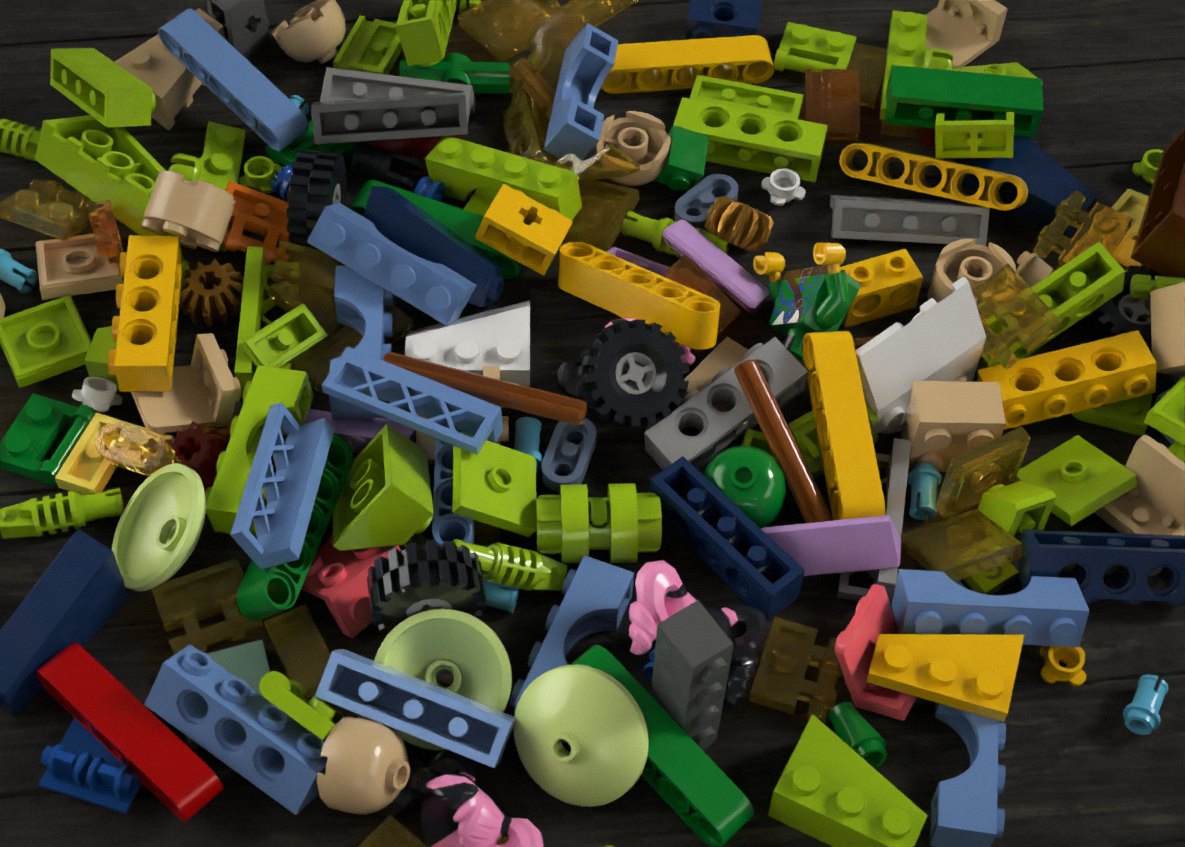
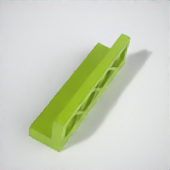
(253, 310)

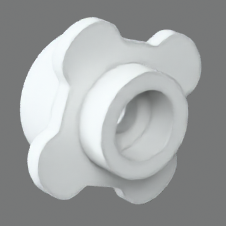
(783, 186)
(98, 394)

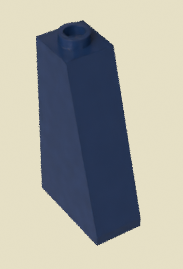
(1045, 178)
(431, 240)
(64, 606)

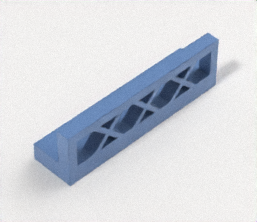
(416, 394)
(288, 493)

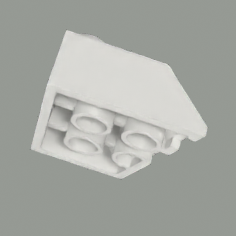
(479, 340)
(935, 346)

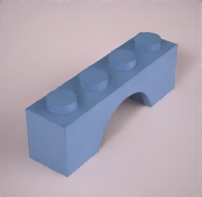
(573, 121)
(365, 250)
(363, 307)
(592, 603)
(1045, 612)
(966, 806)

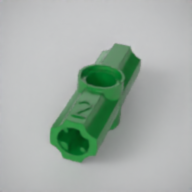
(458, 68)

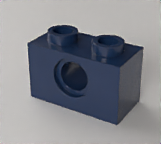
(722, 18)

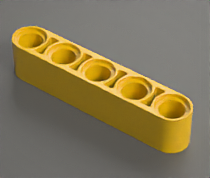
(678, 62)
(914, 176)
(638, 294)
(842, 426)

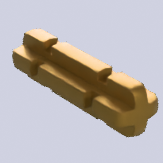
(533, 85)

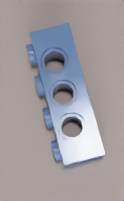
(239, 727)

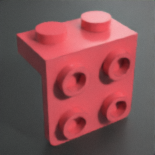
(342, 583)
(855, 652)

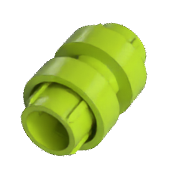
(630, 516)

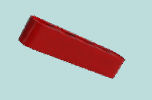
(129, 731)

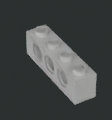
(721, 429)

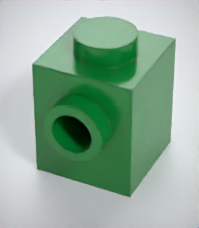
(685, 159)

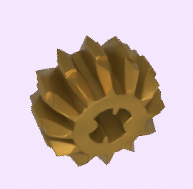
(739, 224)
(211, 293)

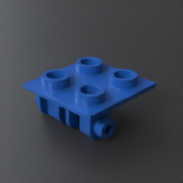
(88, 771)

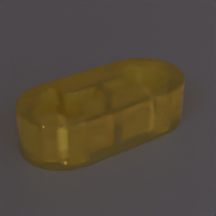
(138, 441)

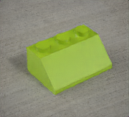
(384, 494)

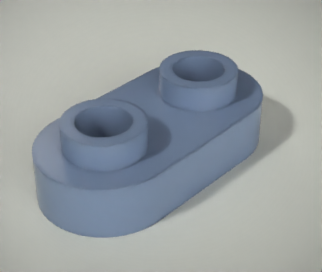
(697, 201)
(566, 456)

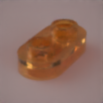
(106, 232)

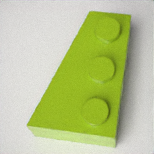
(841, 796)

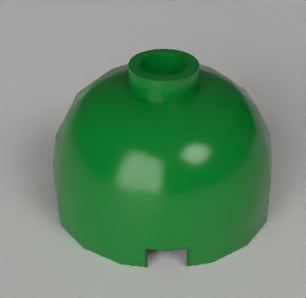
(750, 481)

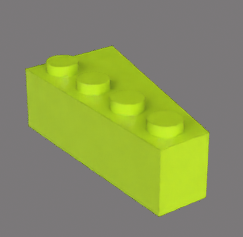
(101, 165)

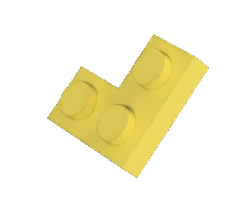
(85, 468)

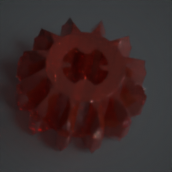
(199, 450)

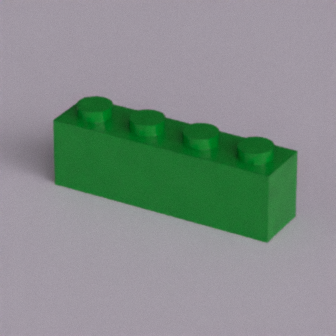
(918, 94)

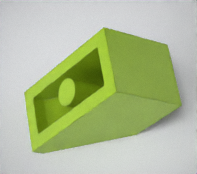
(1018, 507)

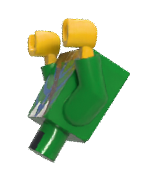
(808, 297)

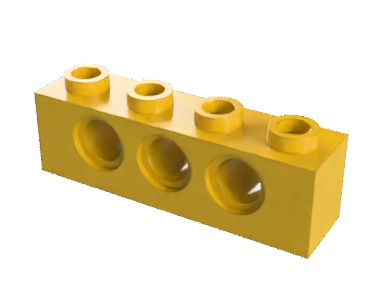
(147, 314)
(1074, 379)

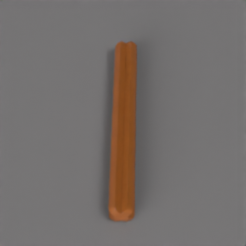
(496, 390)
(781, 442)

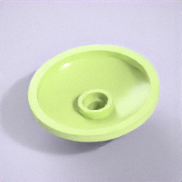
(159, 527)
(452, 642)
(599, 724)

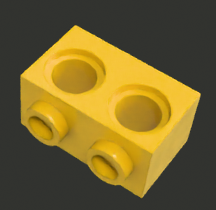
(887, 287)

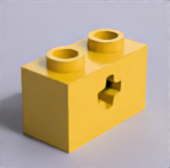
(523, 229)

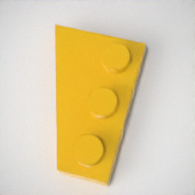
(950, 669)

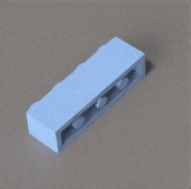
(416, 707)

